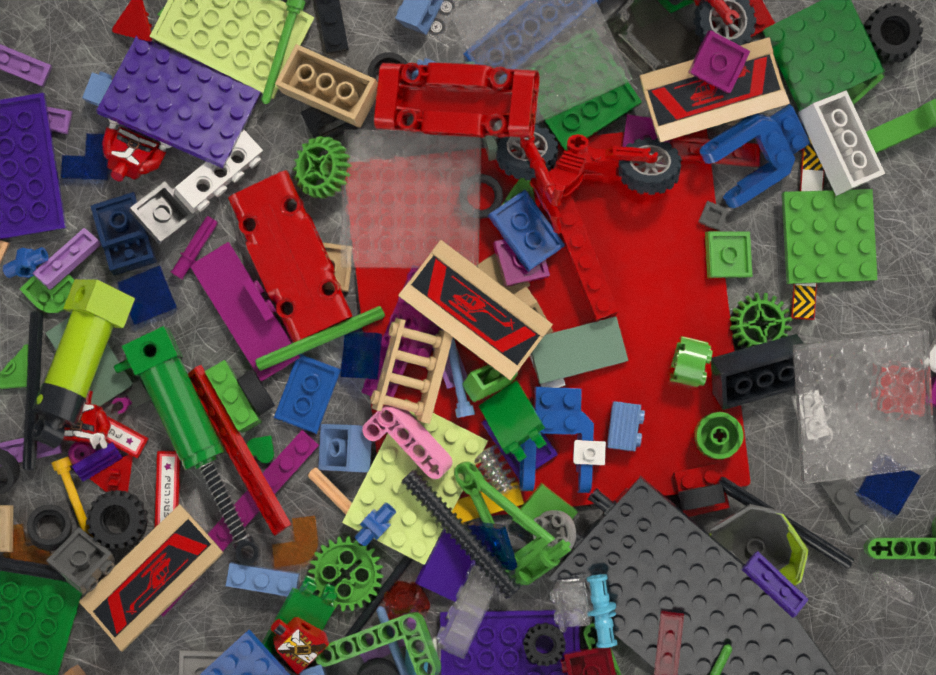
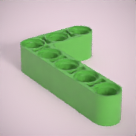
(381, 638)

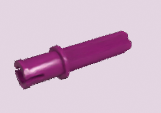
(194, 247)

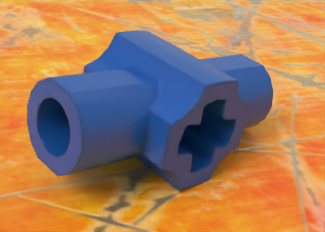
(25, 262)
(375, 524)

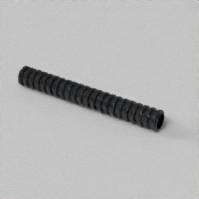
(461, 534)

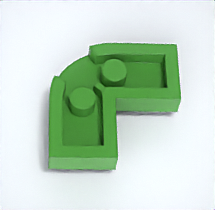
(48, 300)

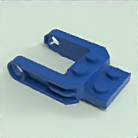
(778, 139)
(560, 414)

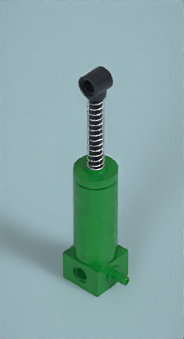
(184, 420)

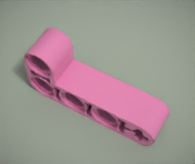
(432, 460)

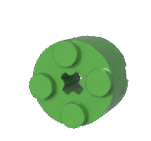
(690, 361)
(725, 424)

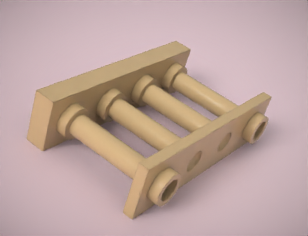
(429, 387)

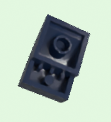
(122, 236)

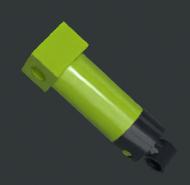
(62, 396)

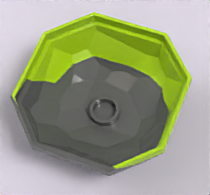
(767, 532)

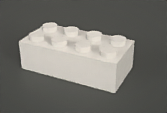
(841, 142)

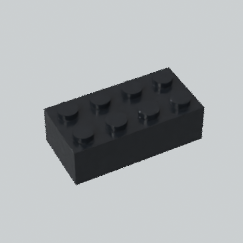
(754, 372)

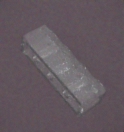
(467, 614)

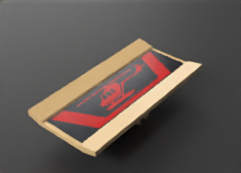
(687, 104)
(475, 310)
(151, 577)

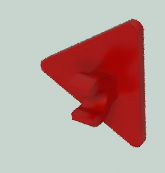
(134, 21)
(115, 476)

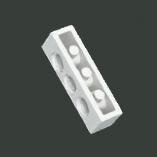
(196, 200)

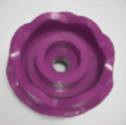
(78, 447)

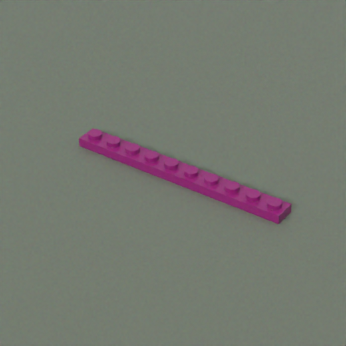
(276, 475)

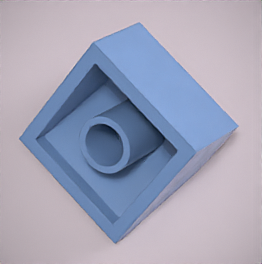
(344, 448)

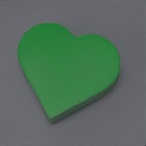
(262, 448)

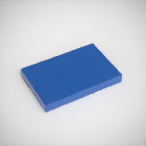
(526, 230)
(307, 393)

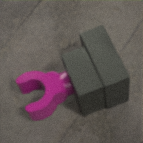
(137, 397)

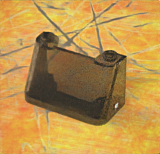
(651, 35)

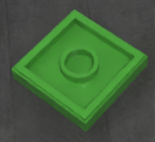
(728, 254)
(545, 500)

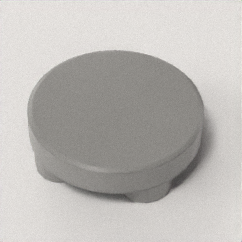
(558, 525)

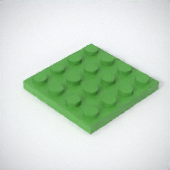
(829, 236)

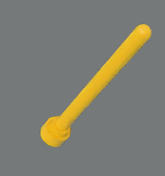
(62, 467)

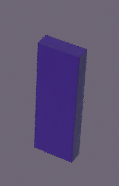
(775, 584)

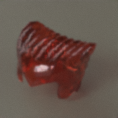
(404, 599)

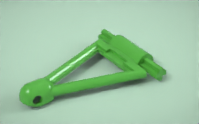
(535, 557)

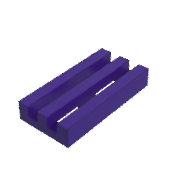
(97, 462)

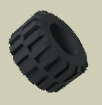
(905, 20)
(97, 519)

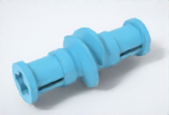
(602, 611)

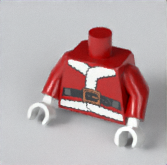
(130, 153)
(92, 425)

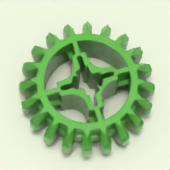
(329, 167)
(759, 312)

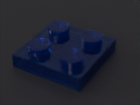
(361, 355)

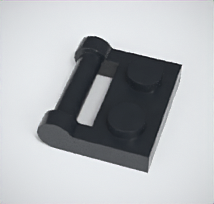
(317, 119)

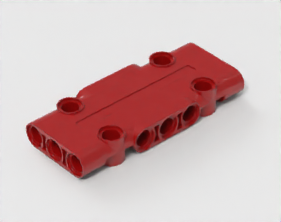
(457, 100)
(290, 256)

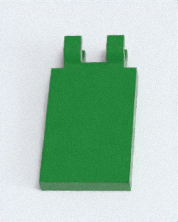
(513, 419)
(306, 606)

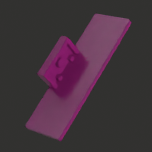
(242, 307)
(414, 321)

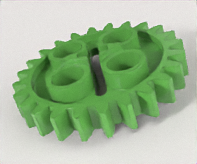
(332, 557)

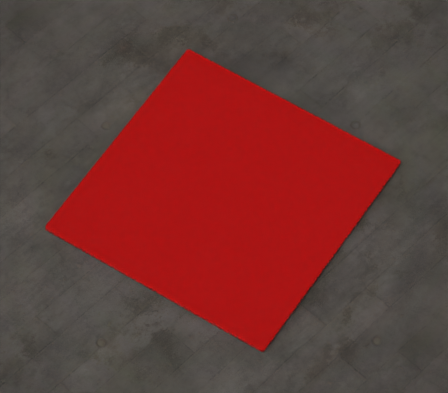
(660, 284)

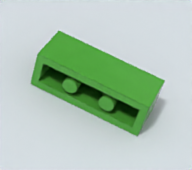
(233, 397)

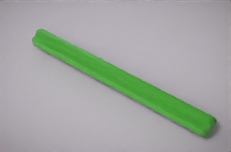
(320, 338)

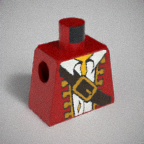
(298, 642)

